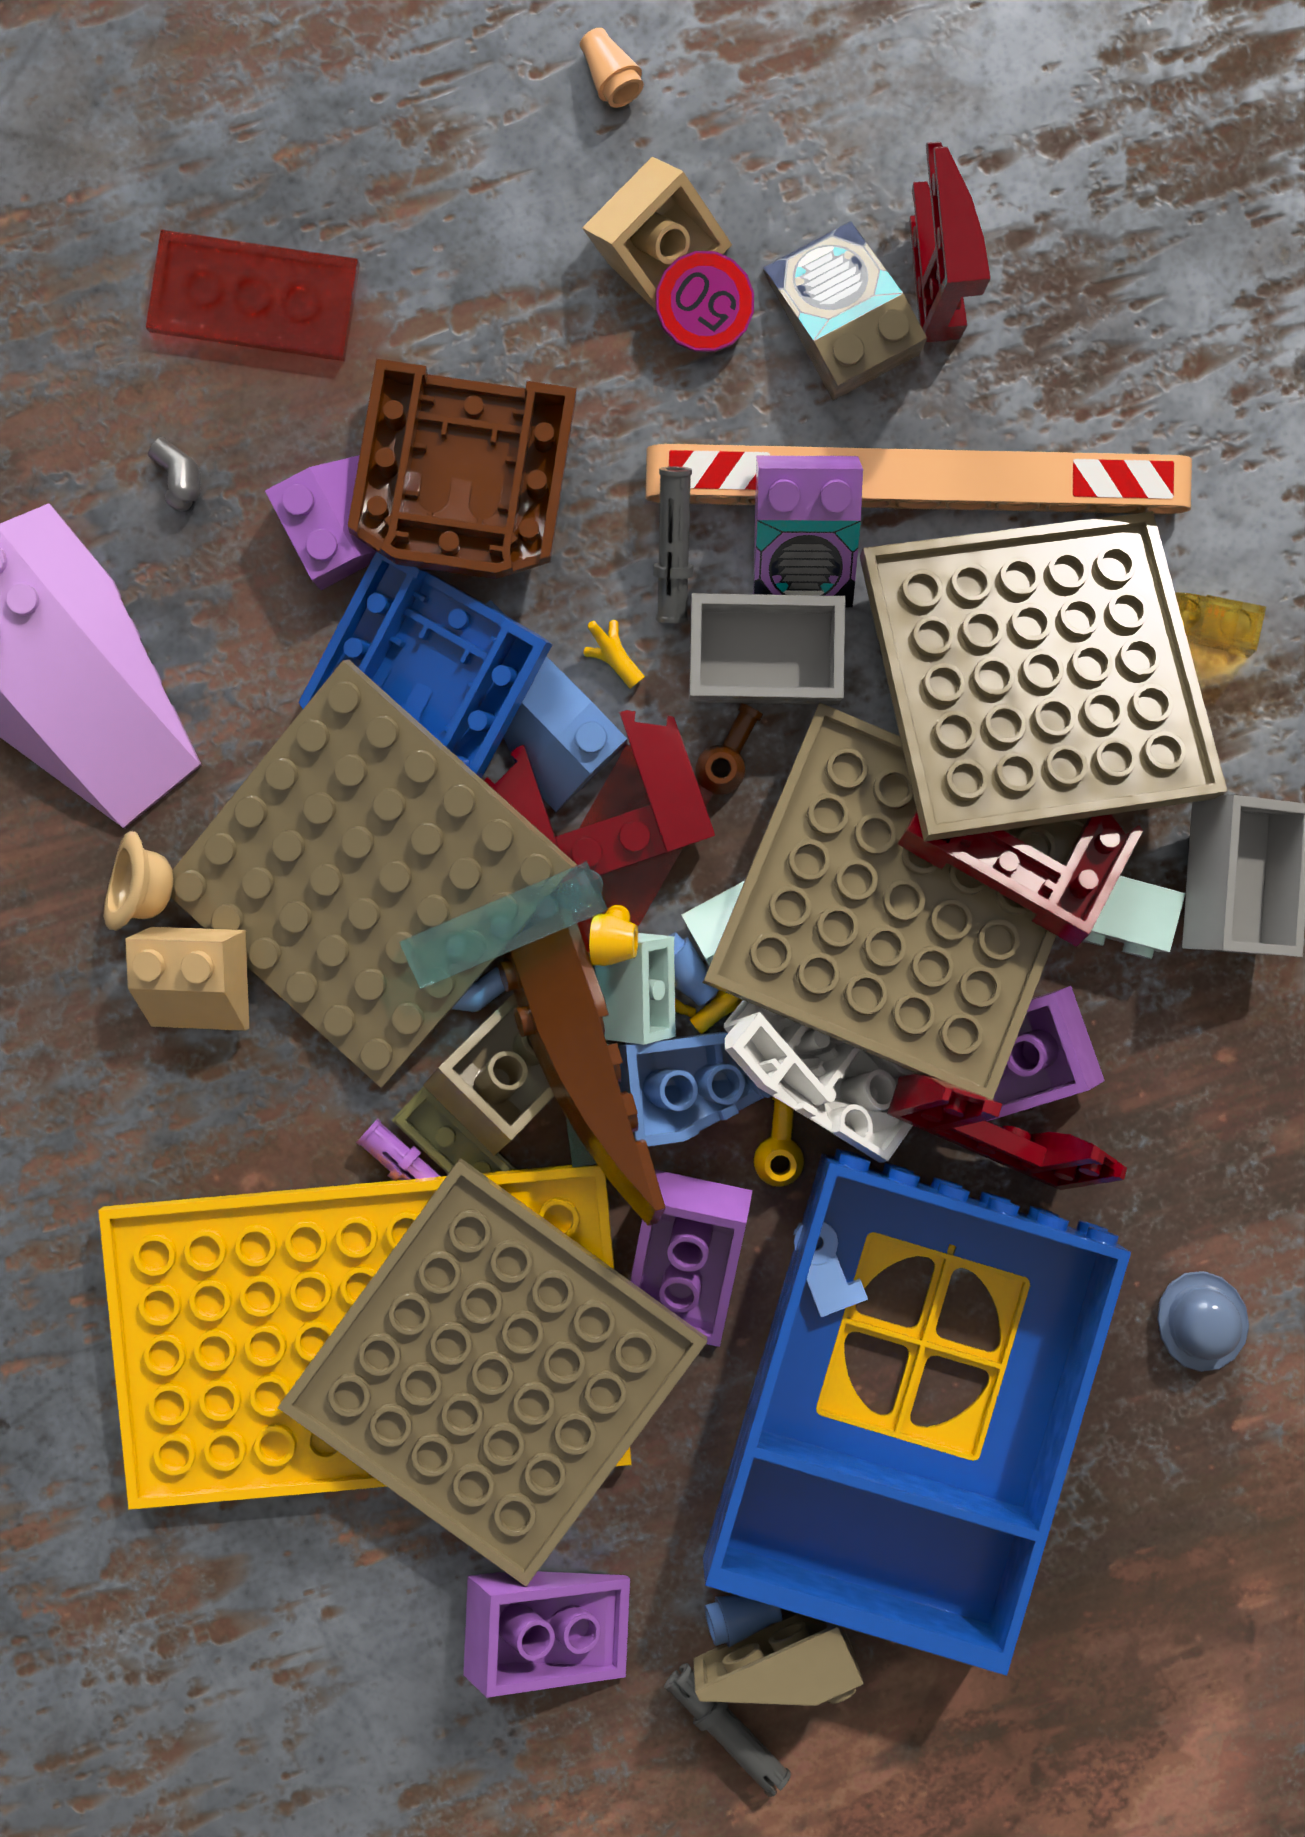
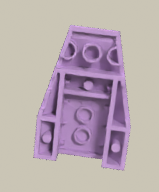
(78, 677)

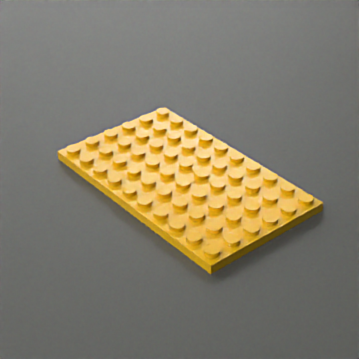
(234, 1299)

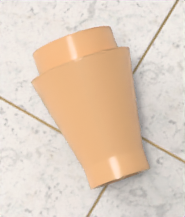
(612, 70)

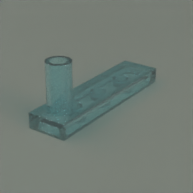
(504, 924)

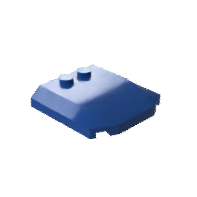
(437, 656)

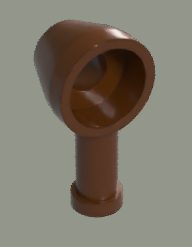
(730, 752)

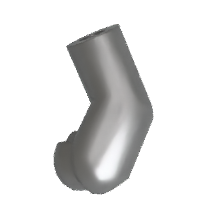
(182, 474)

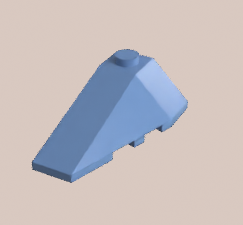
(562, 734)
(684, 1086)

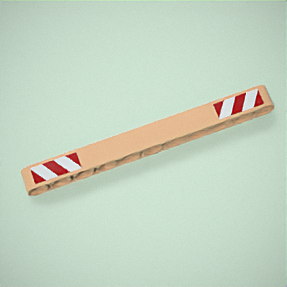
(951, 478)

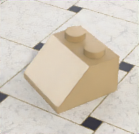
(652, 225)
(190, 977)

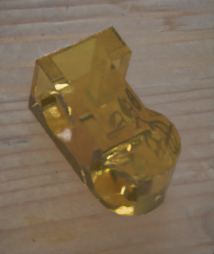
(1221, 623)

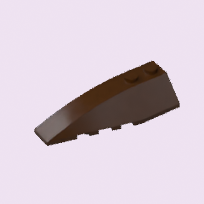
(564, 1021)

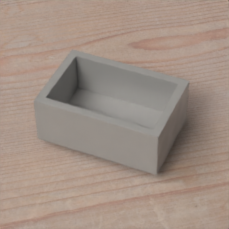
(767, 649)
(1246, 877)

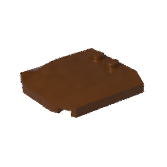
(461, 471)

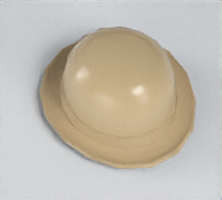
(138, 884)

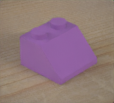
(316, 516)

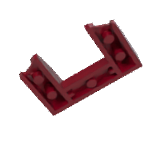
(945, 247)
(670, 821)
(1063, 895)
(961, 1119)

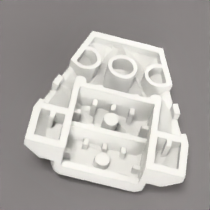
(819, 1078)

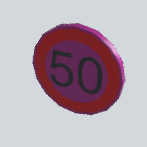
(704, 301)

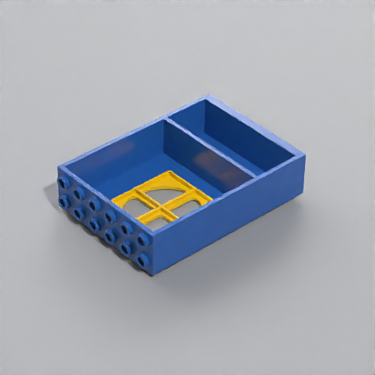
(898, 1521)

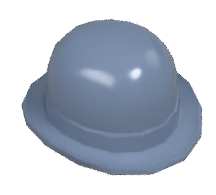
(1202, 1321)

